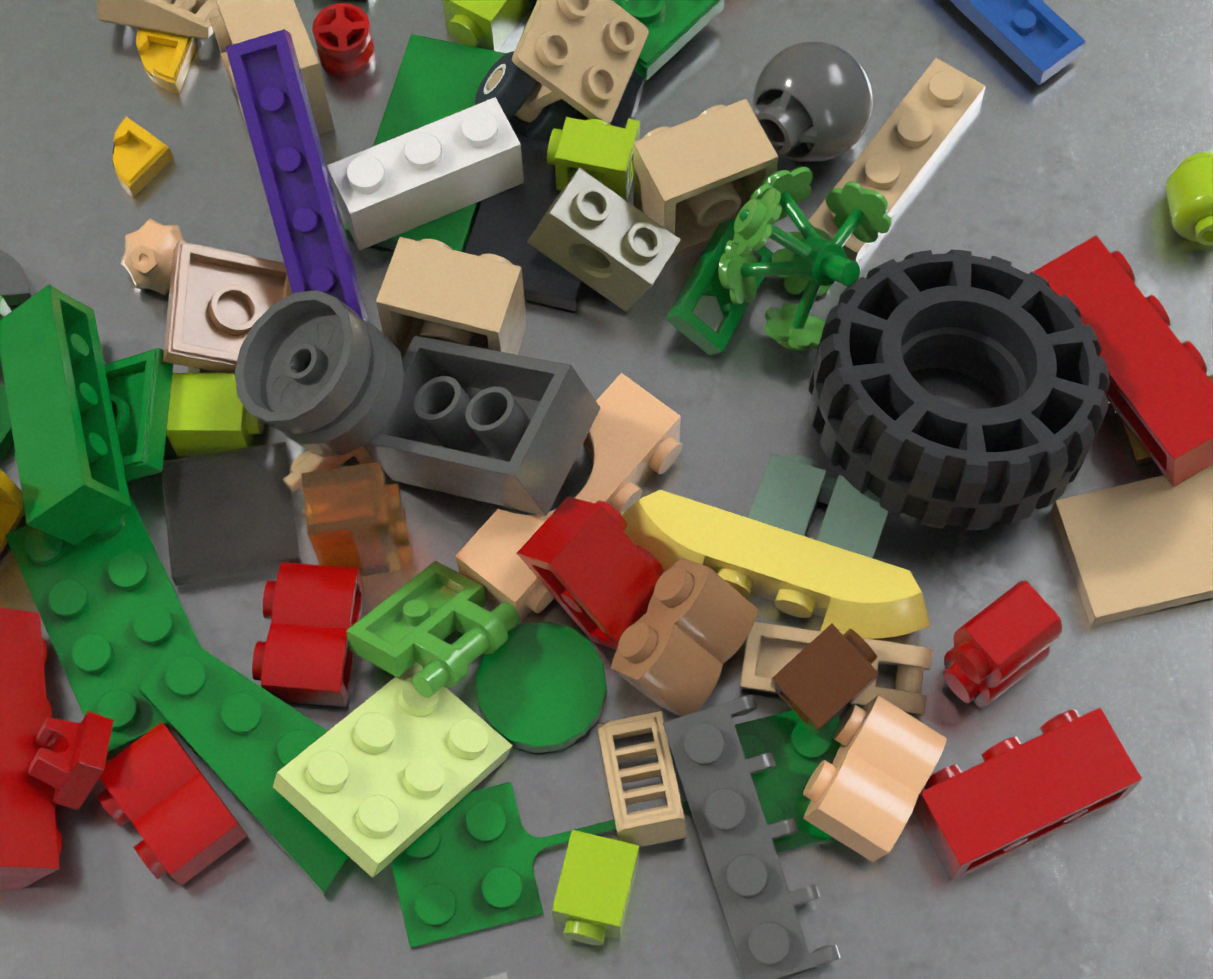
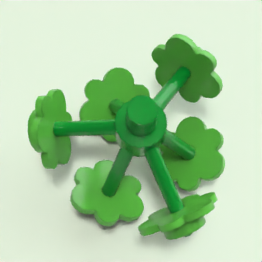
(808, 257)

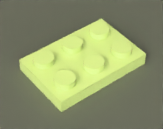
(391, 770)

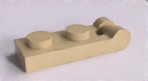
(774, 646)

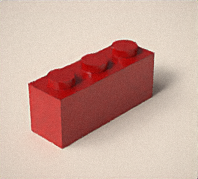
(1024, 790)

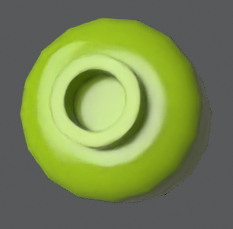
(1191, 198)

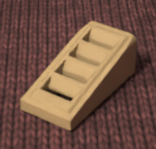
(168, 16)
(651, 824)

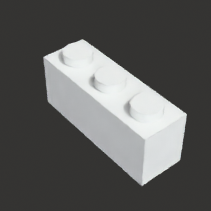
(427, 173)

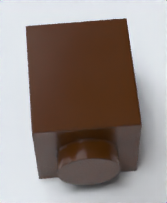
(826, 676)

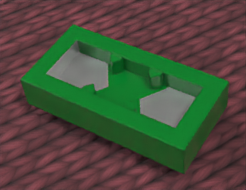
(703, 305)

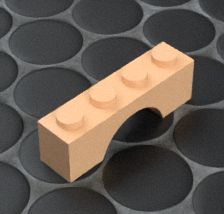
(626, 445)

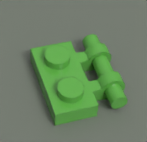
(420, 616)

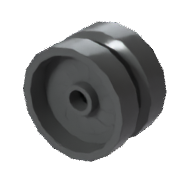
(319, 373)

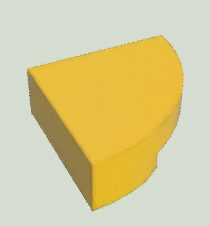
(166, 57)
(137, 156)

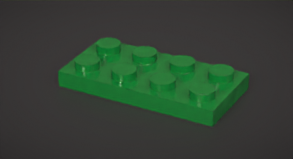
(105, 615)

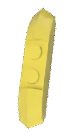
(780, 566)

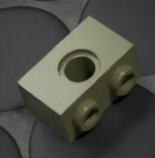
(603, 240)

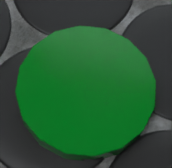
(542, 687)

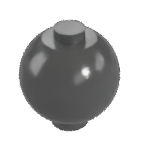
(813, 101)

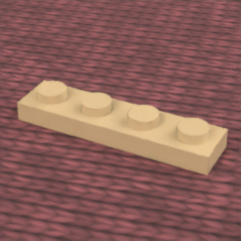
(908, 143)

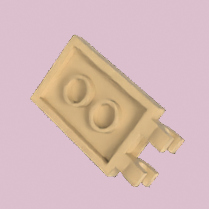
(1140, 545)

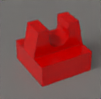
(76, 759)

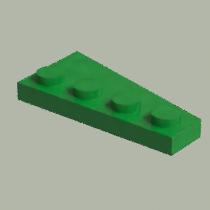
(245, 741)

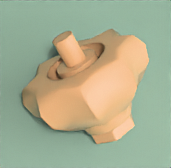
(150, 255)

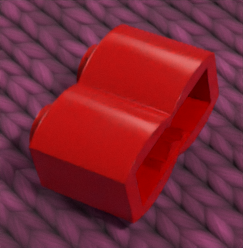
(307, 638)
(1001, 645)
(170, 806)

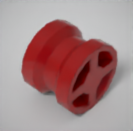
(332, 30)

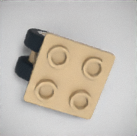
(566, 62)

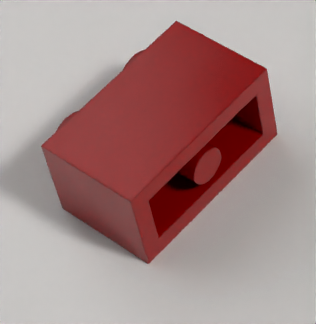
(593, 568)

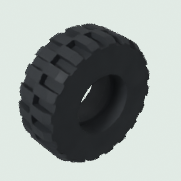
(939, 456)

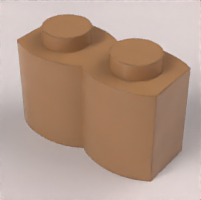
(684, 637)

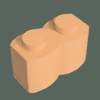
(874, 777)

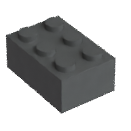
(485, 425)

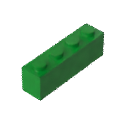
(61, 417)

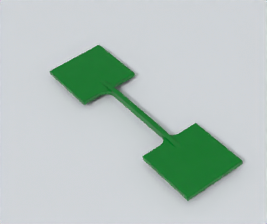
(479, 859)

